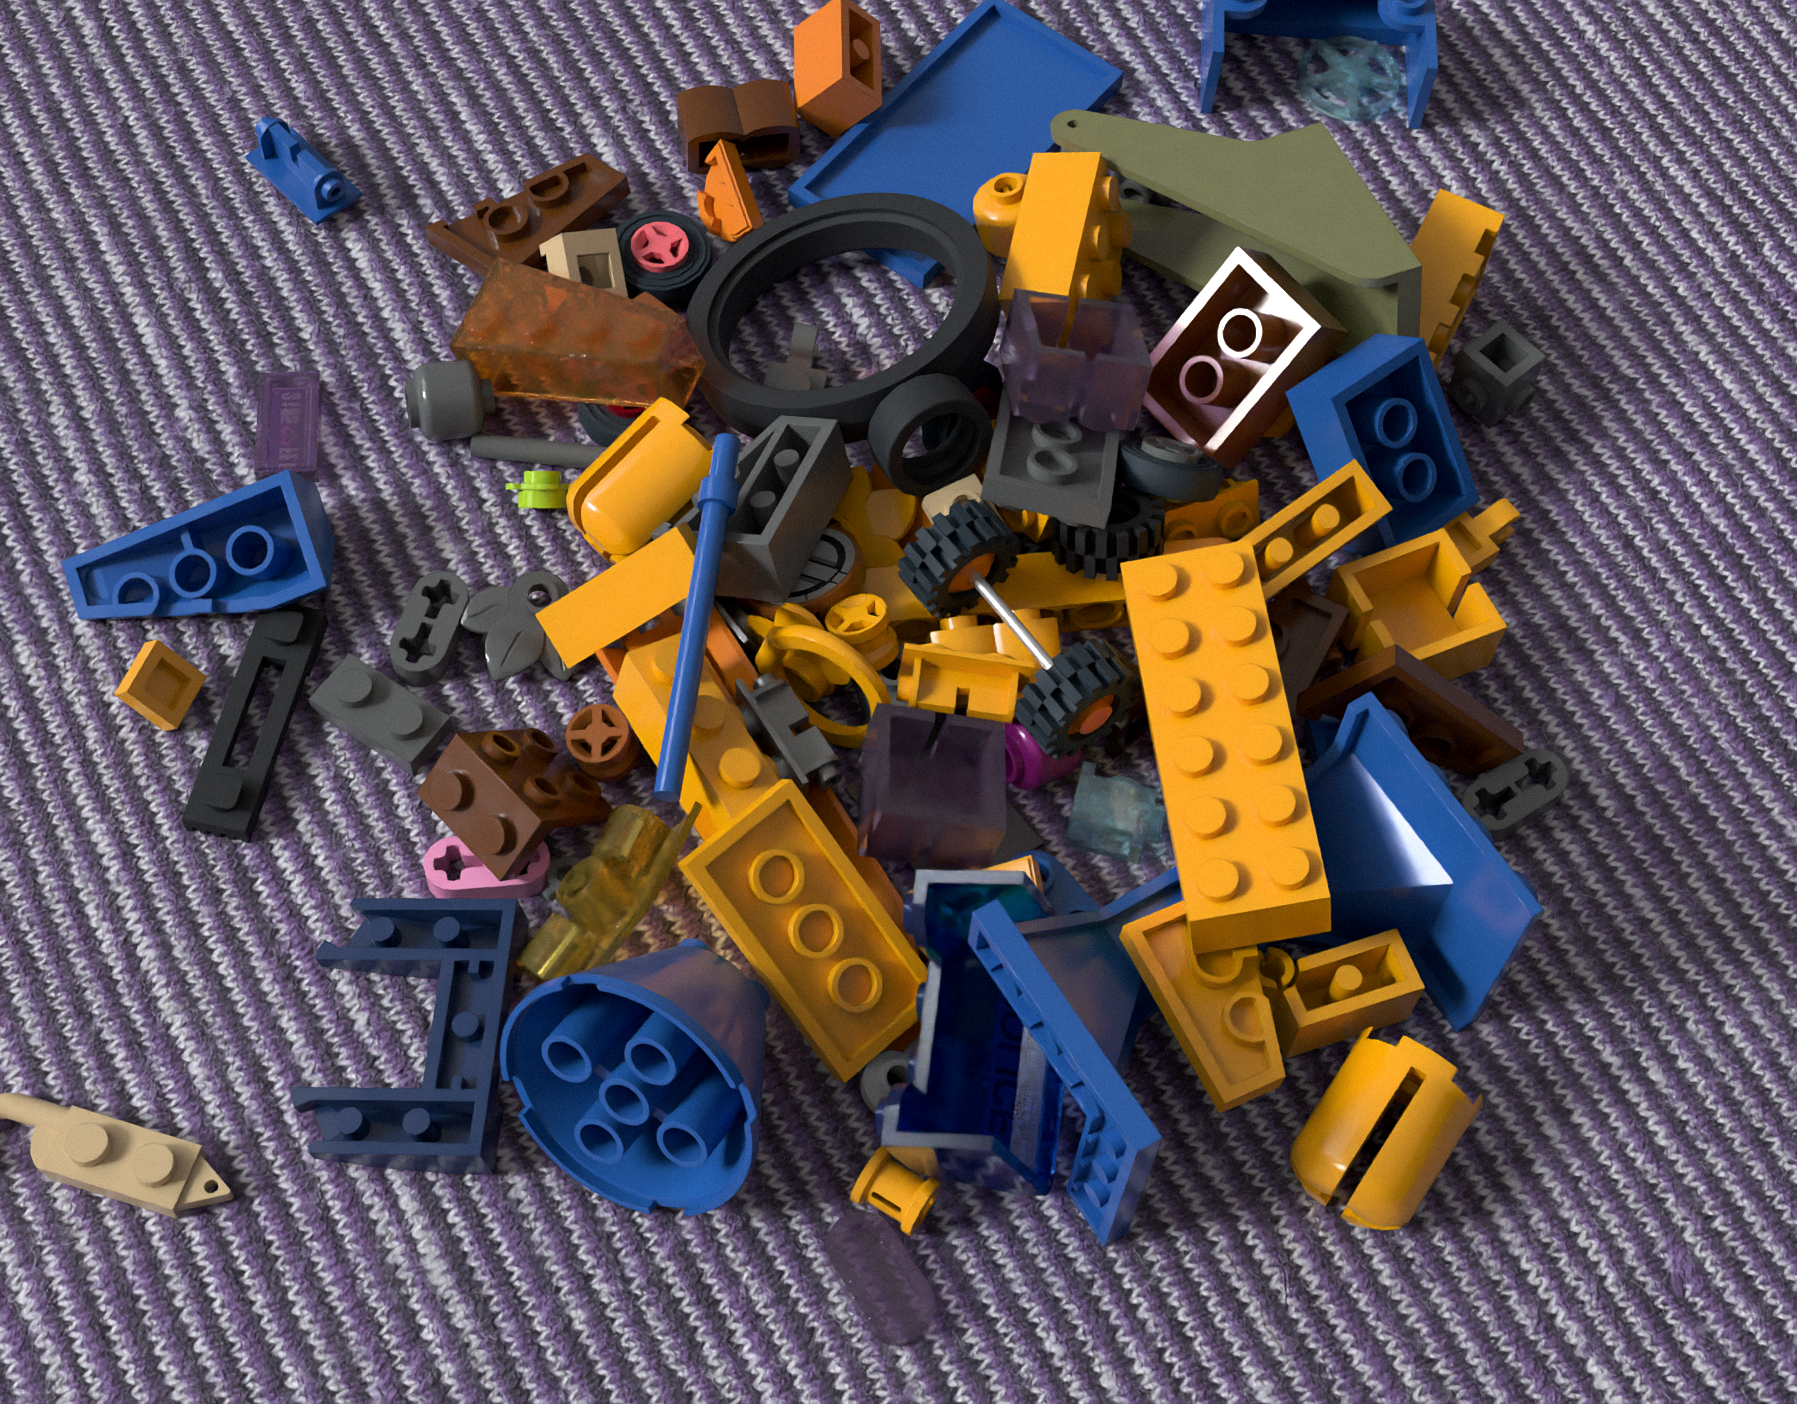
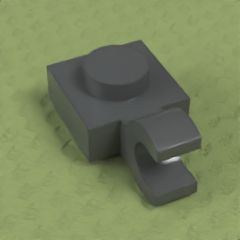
(799, 371)

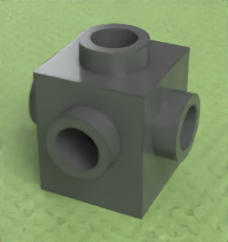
(1496, 374)

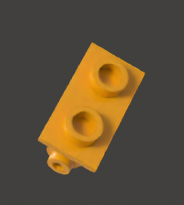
(1227, 516)
(934, 675)

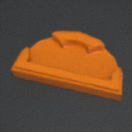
(727, 202)

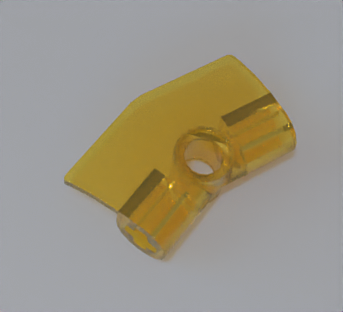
(607, 894)

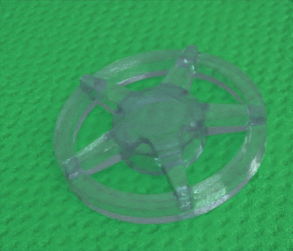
(1348, 77)

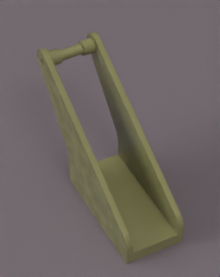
(1268, 195)

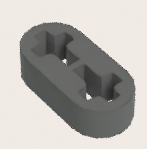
(418, 623)
(1504, 784)

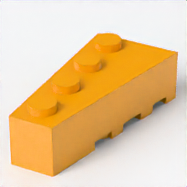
(1453, 255)

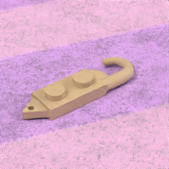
(116, 1157)

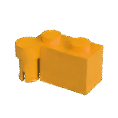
(1339, 991)

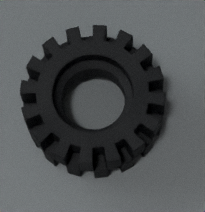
(1131, 533)

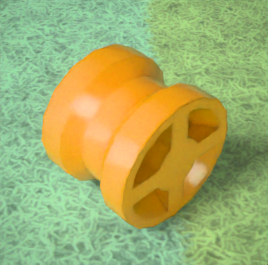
(863, 624)

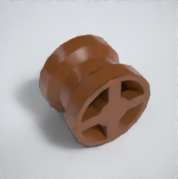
(592, 731)

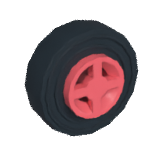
(678, 247)

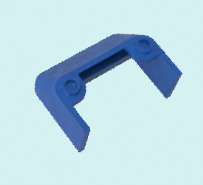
(1385, 21)

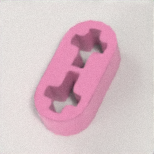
(476, 878)

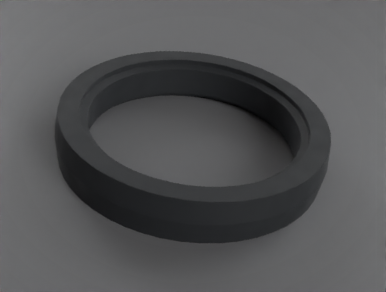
(819, 233)

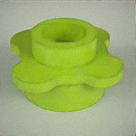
(541, 490)

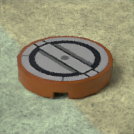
(830, 575)

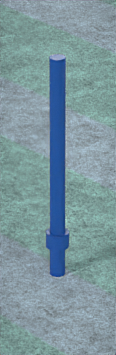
(717, 502)

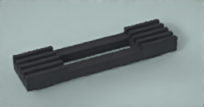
(232, 798)

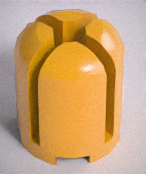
(640, 482)
(1415, 1149)

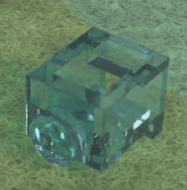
(1113, 816)

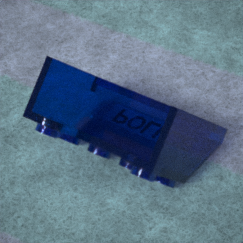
(979, 1086)

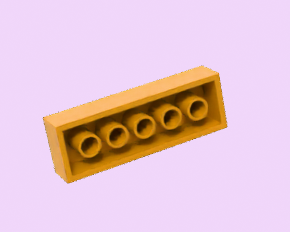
(1225, 749)

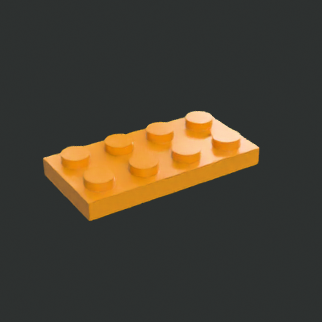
(810, 928)

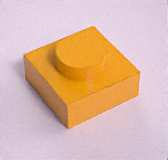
(160, 685)

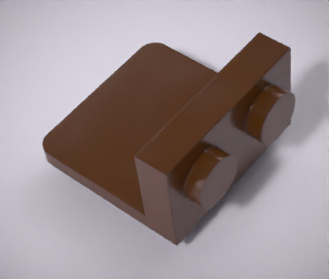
(506, 794)

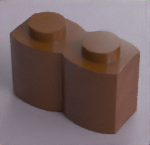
(752, 116)

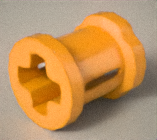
(895, 1191)

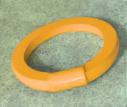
(821, 642)

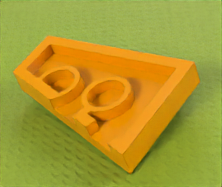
(1210, 1005)

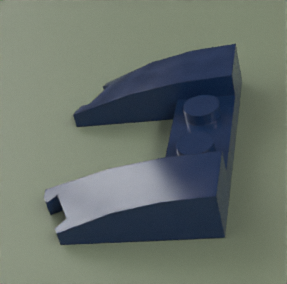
(455, 1115)

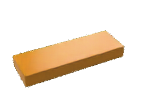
(621, 596)

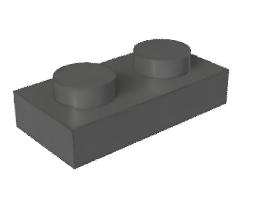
(381, 714)

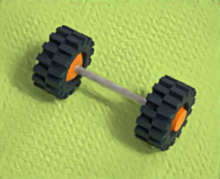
(1073, 694)

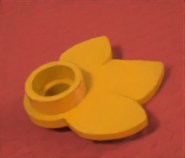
(875, 519)
(805, 670)

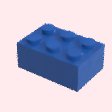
(1391, 417)

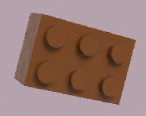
(1236, 354)

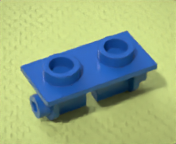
(300, 171)

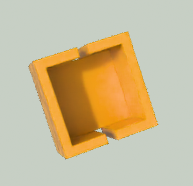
(1408, 599)

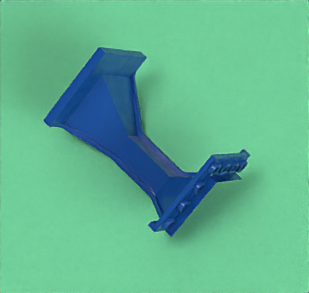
(1392, 858)

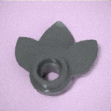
(512, 630)

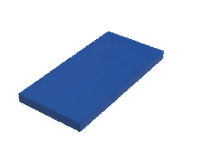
(962, 119)

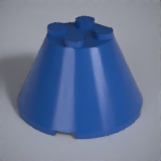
(645, 1076)

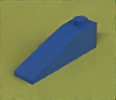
(223, 556)

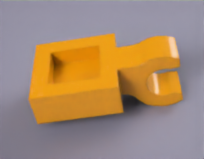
(1479, 536)

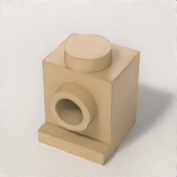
(588, 254)

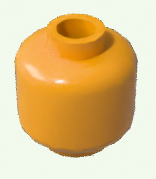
(997, 211)

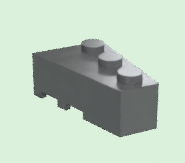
(785, 500)

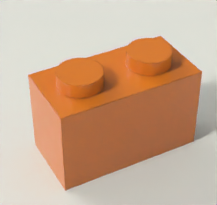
(837, 66)

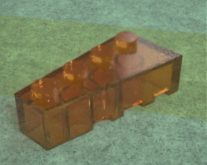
(574, 342)

